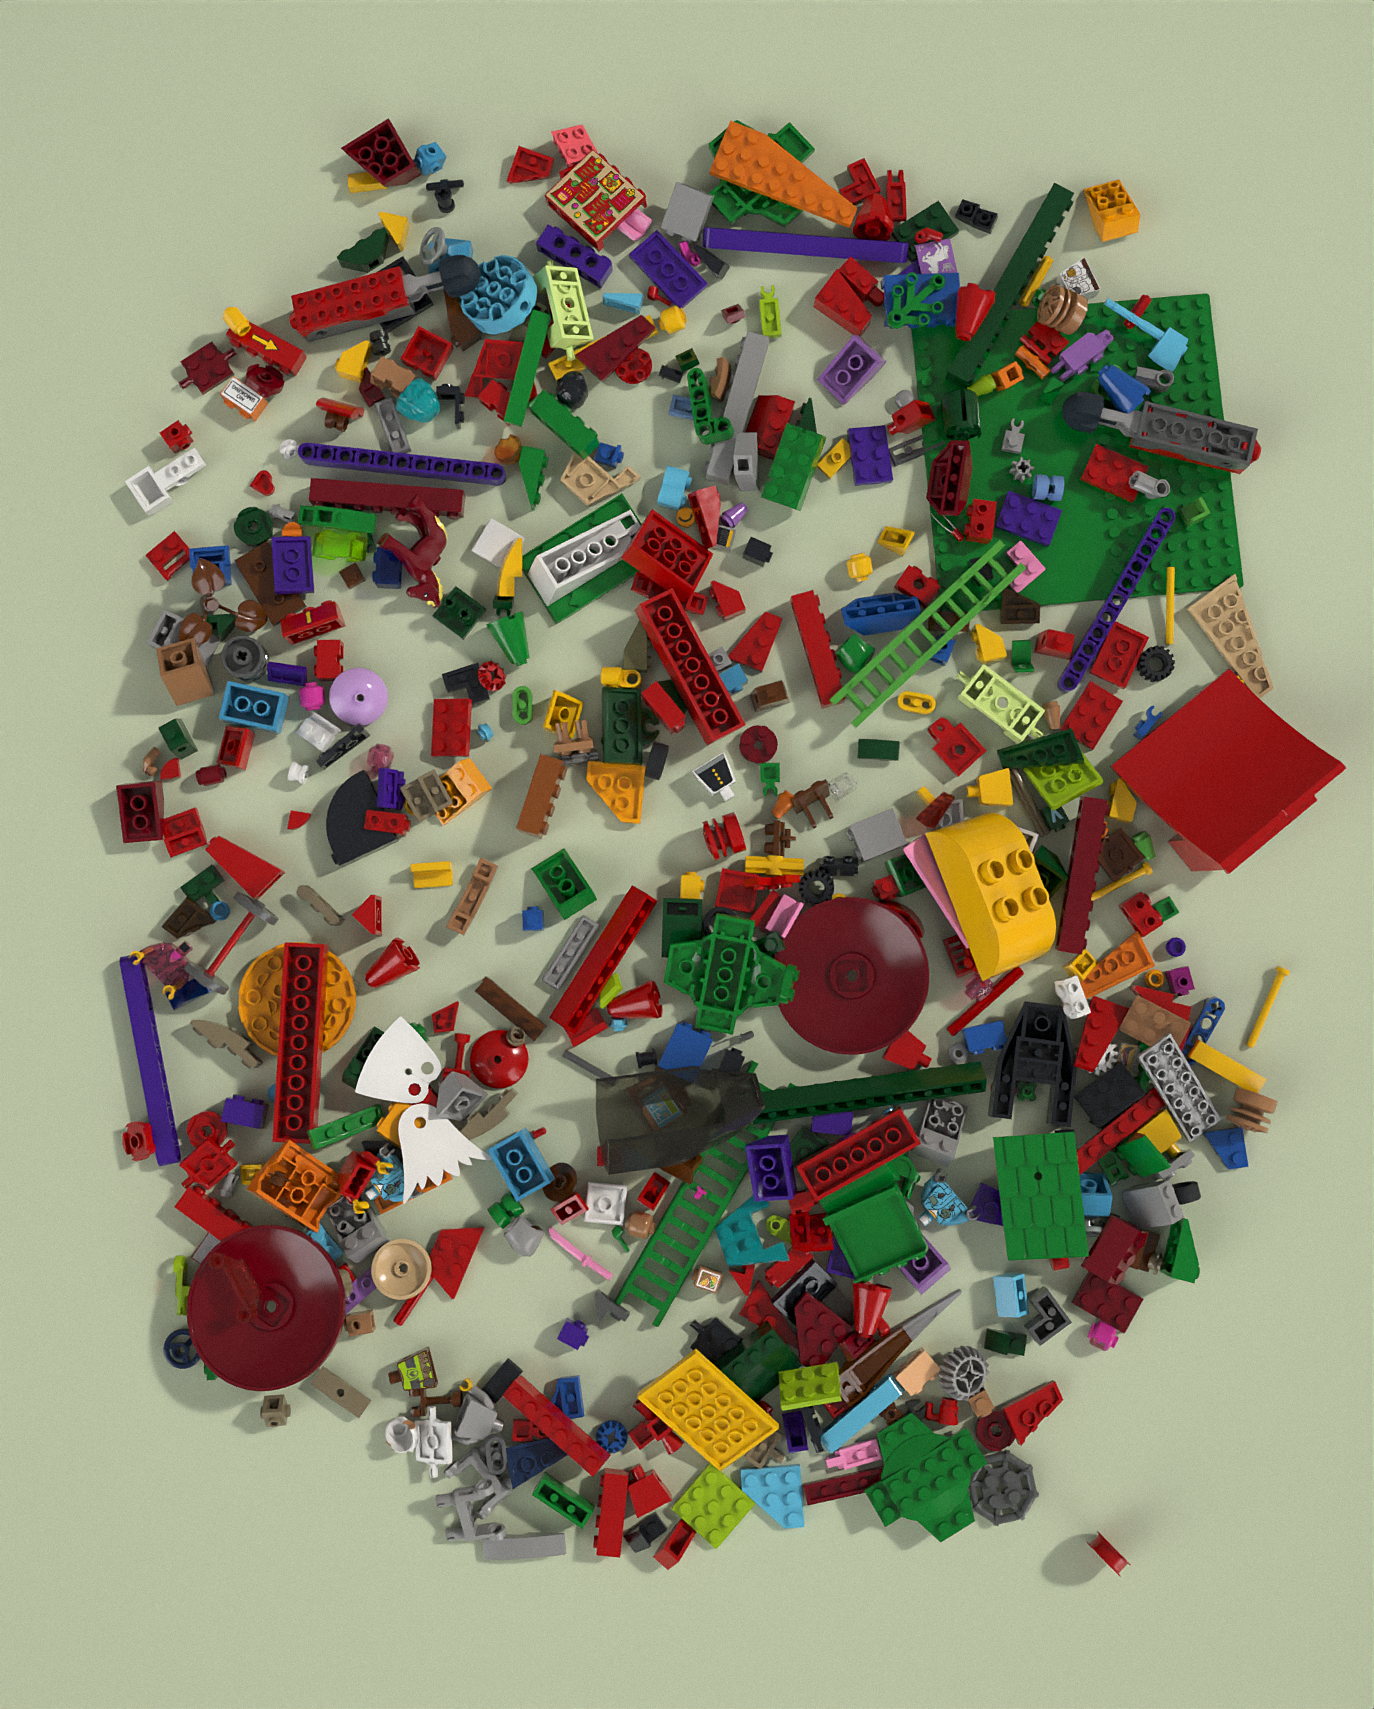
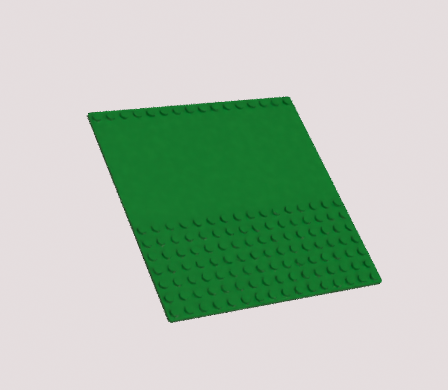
(1095, 526)

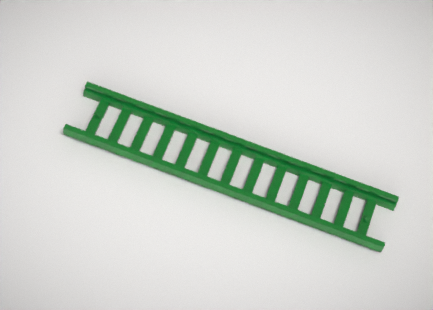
(693, 1255)

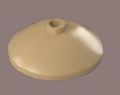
(387, 1271)

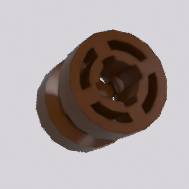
(336, 421)

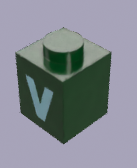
(1054, 819)

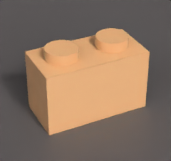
(917, 1372)

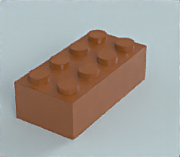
(541, 795)

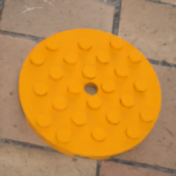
(261, 1000)

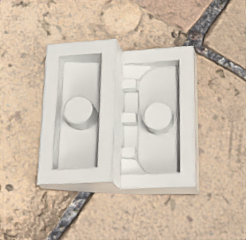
(495, 542)

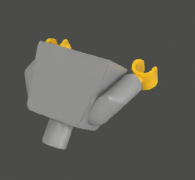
(475, 1417)

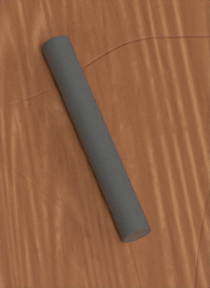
(585, 1065)

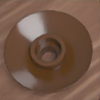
(563, 1173)

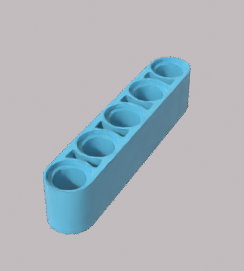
(861, 1413)

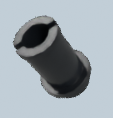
(670, 373)

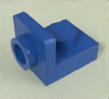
(609, 455)

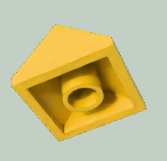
(562, 709)

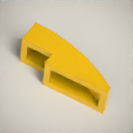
(510, 568)

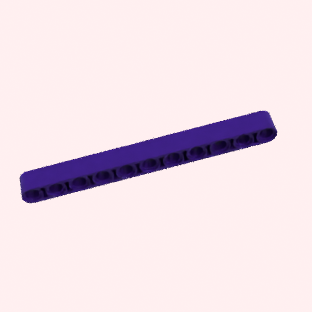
(804, 245)
(395, 458)
(1122, 593)
(150, 1061)

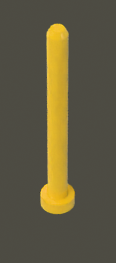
(1145, 869)
(1267, 1005)

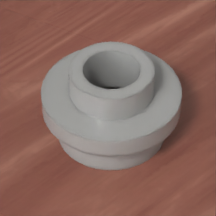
(951, 1053)

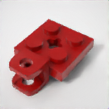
(946, 741)

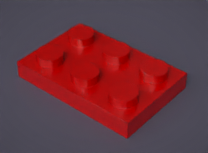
(1112, 472)
(1119, 655)
(1091, 715)
(451, 727)

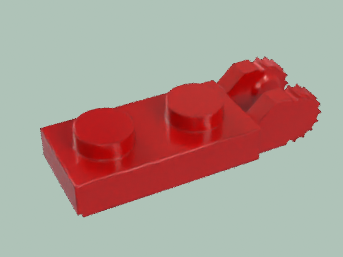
(896, 197)

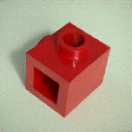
(177, 436)
(885, 888)

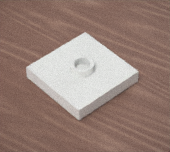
(605, 1203)

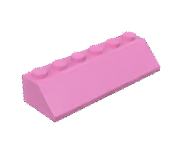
(924, 862)

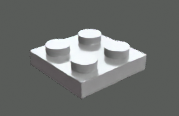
(1182, 1160)

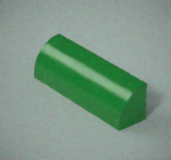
(865, 1185)

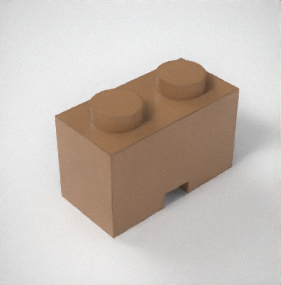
(391, 376)

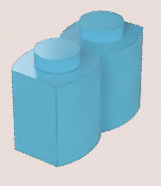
(673, 488)

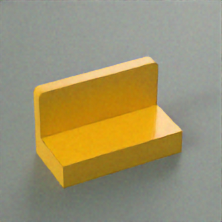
(432, 874)

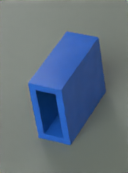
(685, 1047)

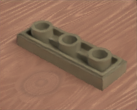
(330, 1384)

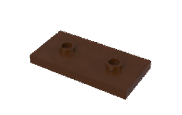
(258, 572)

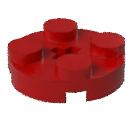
(203, 1119)
(144, 1146)

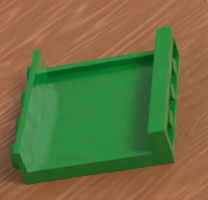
(877, 1233)

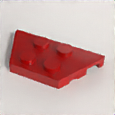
(453, 1255)

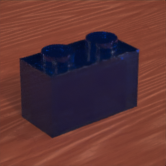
(388, 569)

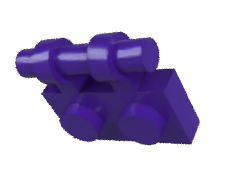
(389, 790)

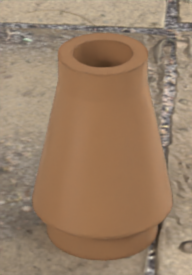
(1052, 714)

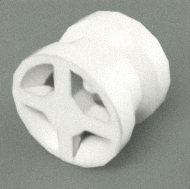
(298, 772)

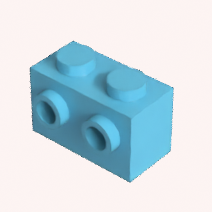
(1010, 1295)

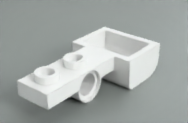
(151, 487)

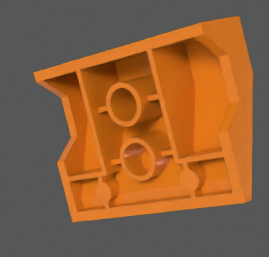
(307, 1194)

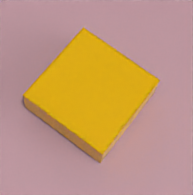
(925, 795)

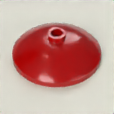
(503, 1074)

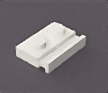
(318, 731)

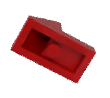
(744, 1278)

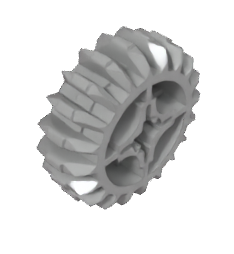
(960, 1370)

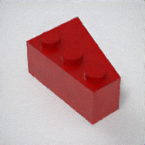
(843, 305)

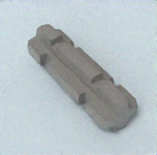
(580, 757)

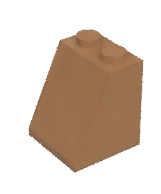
(184, 672)

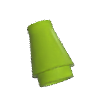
(983, 385)

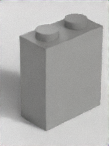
(687, 212)
(876, 835)
(1153, 1204)

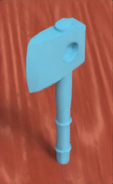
(1169, 345)

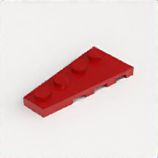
(1098, 1032)

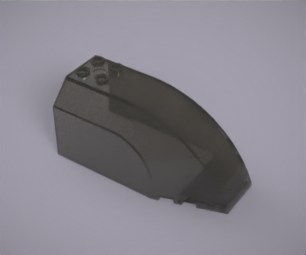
(671, 1115)

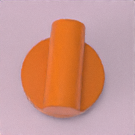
(292, 529)

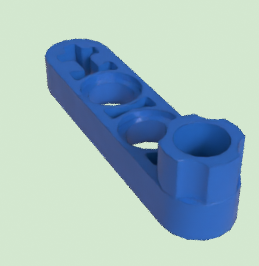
(1198, 1030)

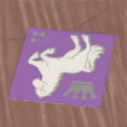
(936, 257)

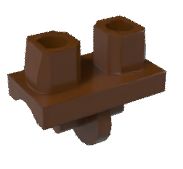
(781, 838)

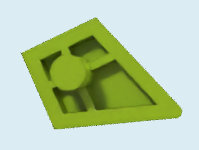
(610, 990)

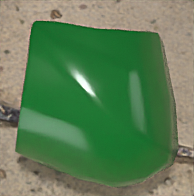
(855, 654)

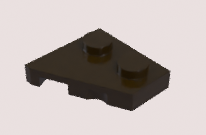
(1018, 609)
(187, 918)

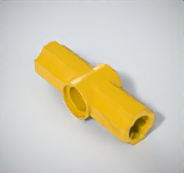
(774, 865)

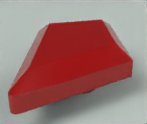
(445, 1018)

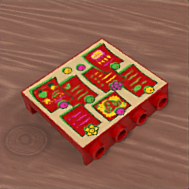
(594, 198)

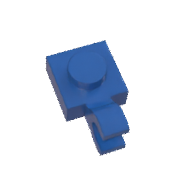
(1144, 726)

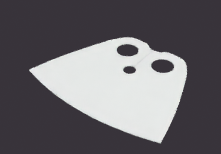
(385, 1067)

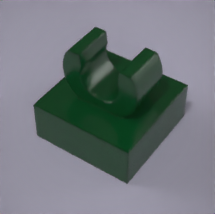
(503, 602)

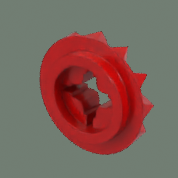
(485, 677)

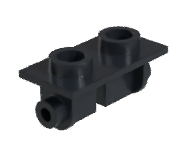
(848, 865)

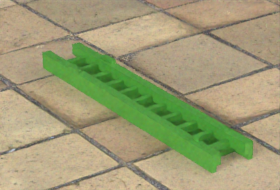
(903, 638)

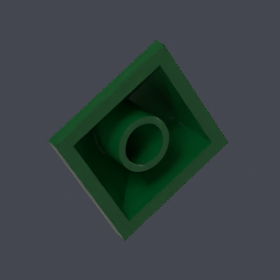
(1050, 870)

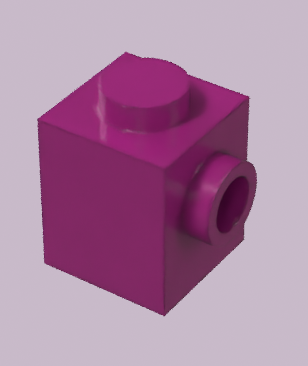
(1179, 981)

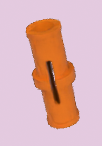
(1032, 362)

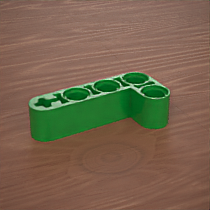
(704, 406)

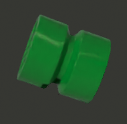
(505, 1210)

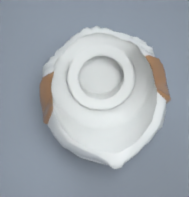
(401, 1434)

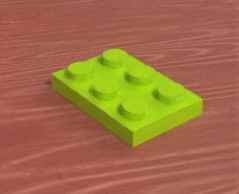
(809, 1386)

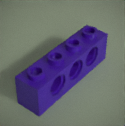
(596, 275)

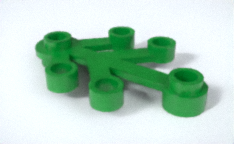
(913, 302)

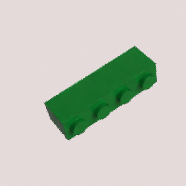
(564, 424)

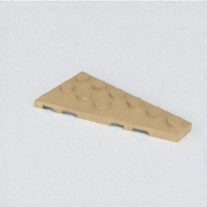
(1230, 629)

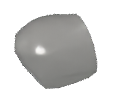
(524, 1236)

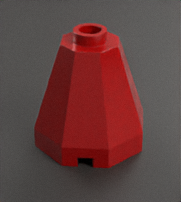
(873, 219)

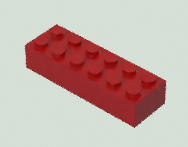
(858, 1153)

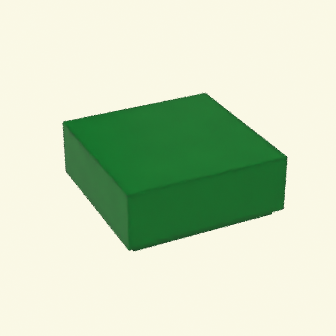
(1166, 908)

